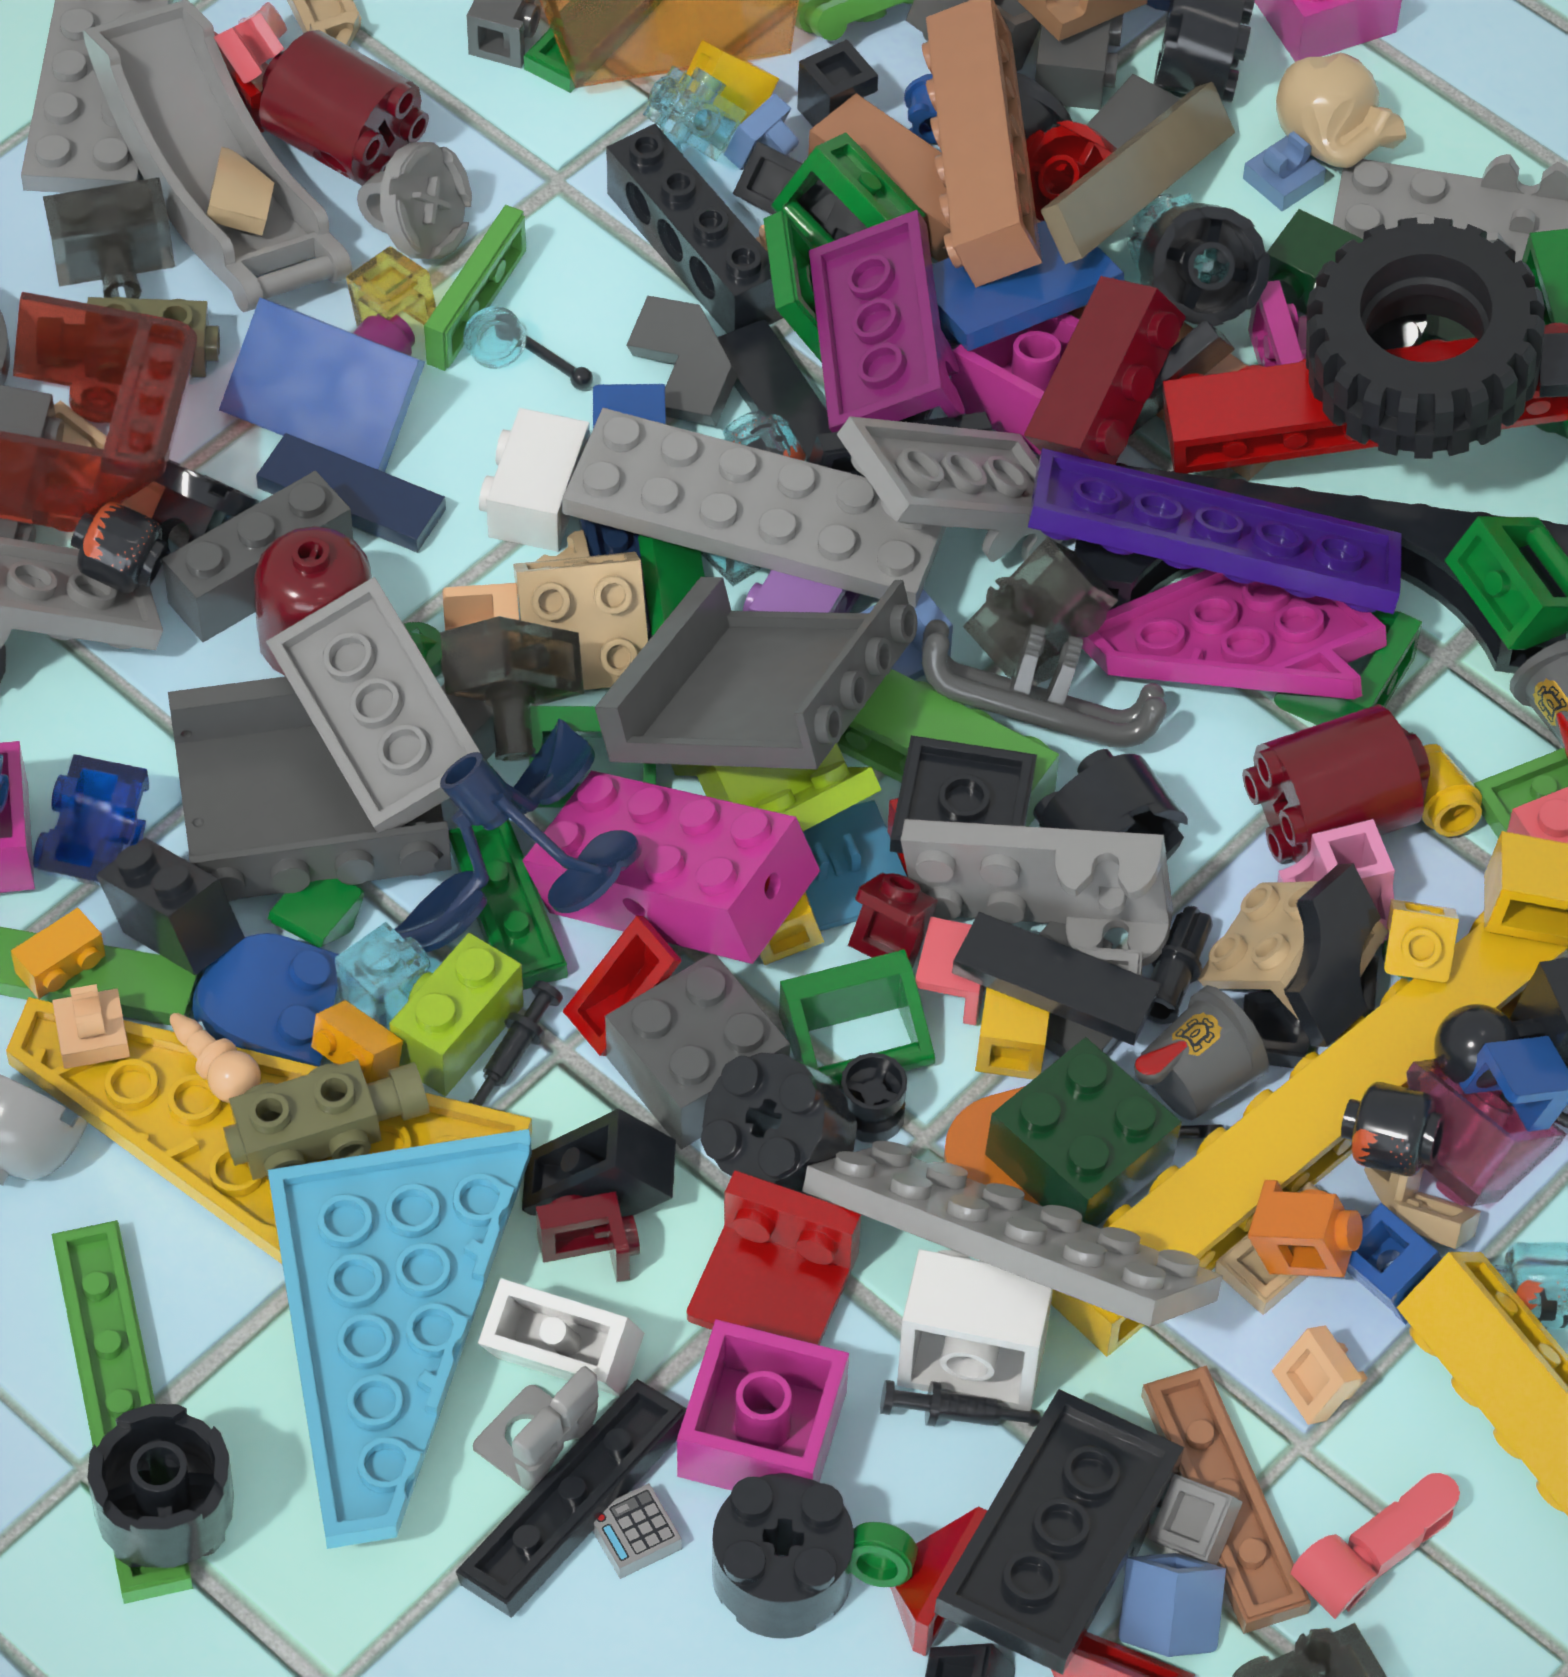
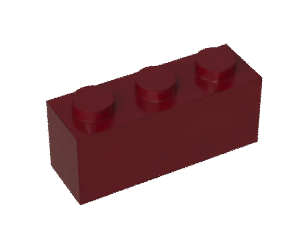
(1106, 371)

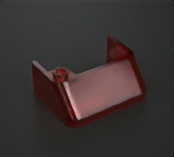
(119, 372)

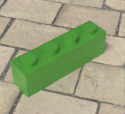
(910, 707)

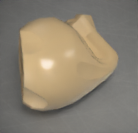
(1336, 109)

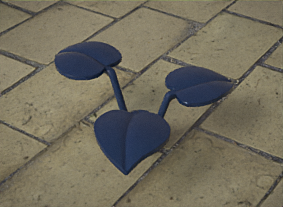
(490, 802)

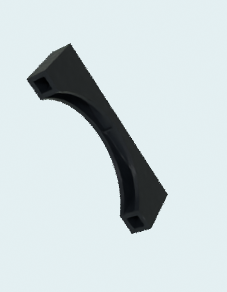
(1426, 541)

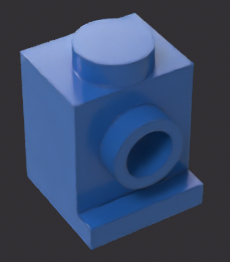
(1386, 1240)

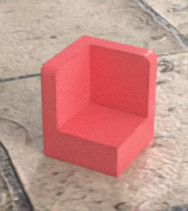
(936, 965)

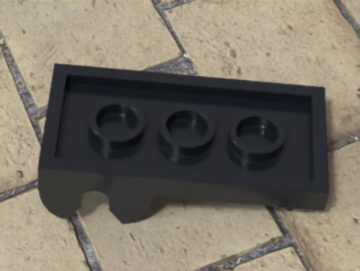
(1060, 1531)

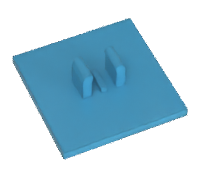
(849, 853)

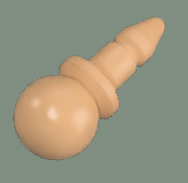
(218, 1061)

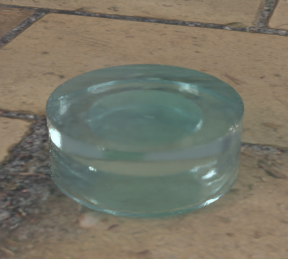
(494, 337)

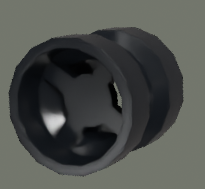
(875, 1095)

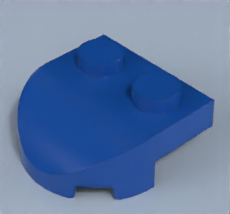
(268, 995)

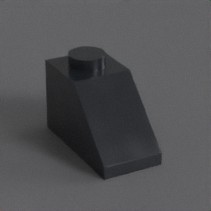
(604, 1158)

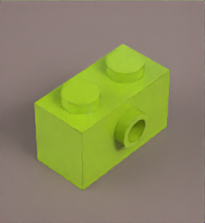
(458, 1012)

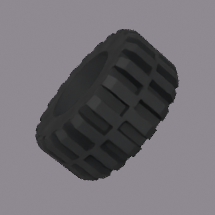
(1431, 273)

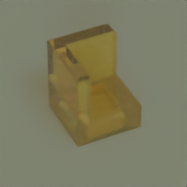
(389, 286)

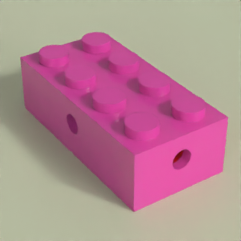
(707, 868)

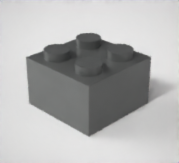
(681, 1037)

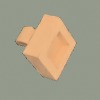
(90, 1026)
(1318, 1374)

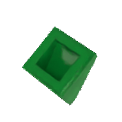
(319, 911)

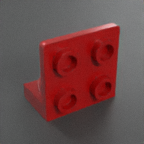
(777, 1261)

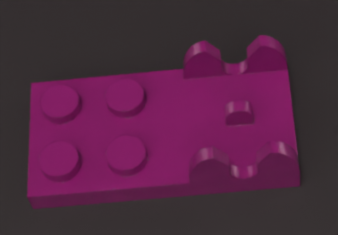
(882, 325)

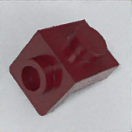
(891, 916)
(587, 1226)

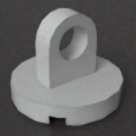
(419, 200)

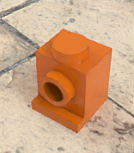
(1304, 1232)

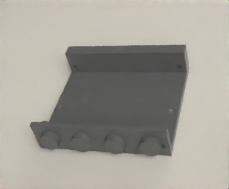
(271, 802)

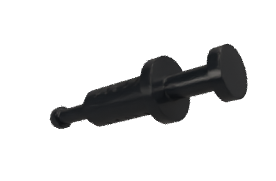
(521, 1033)
(952, 1406)

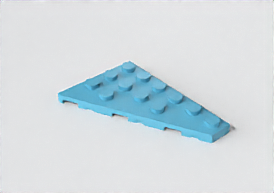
(381, 1296)

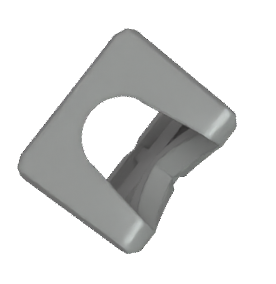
(543, 1438)

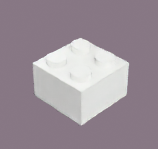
(973, 1329)

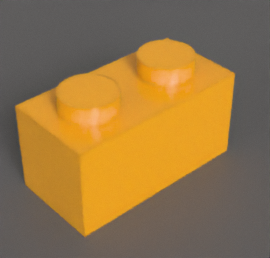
(58, 953)
(348, 1034)

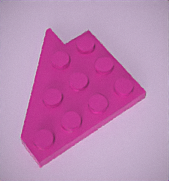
(1237, 638)

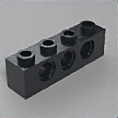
(691, 228)

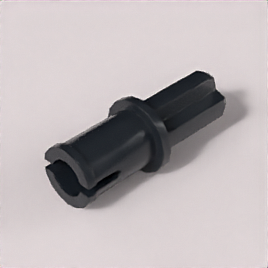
(1179, 962)

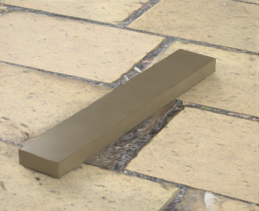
(1137, 172)

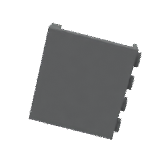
(751, 682)

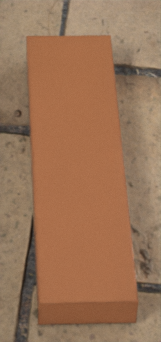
(1256, 1559)

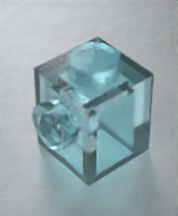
(380, 972)

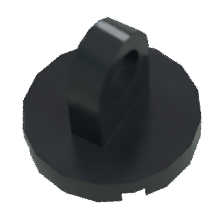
(196, 501)

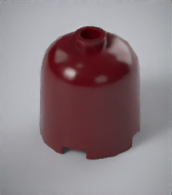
(301, 576)

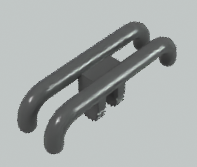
(1036, 705)

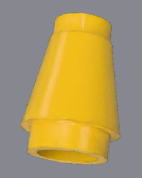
(1451, 799)

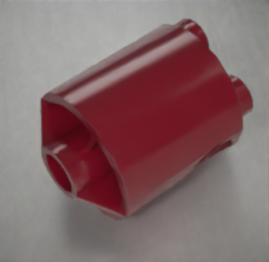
(339, 106)
(1338, 777)

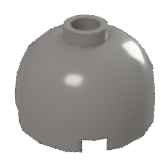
(32, 1134)

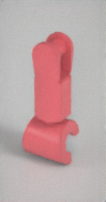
(253, 41)
(1343, 1572)

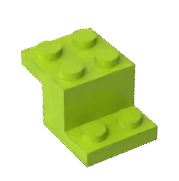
(801, 793)

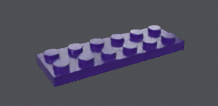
(1216, 531)

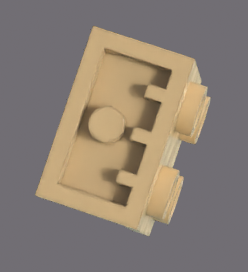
(593, 597)
(1267, 942)

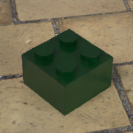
(1083, 1135)

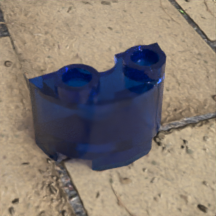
(95, 821)

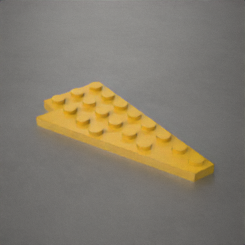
(175, 1123)

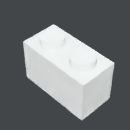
(532, 477)
(560, 1336)

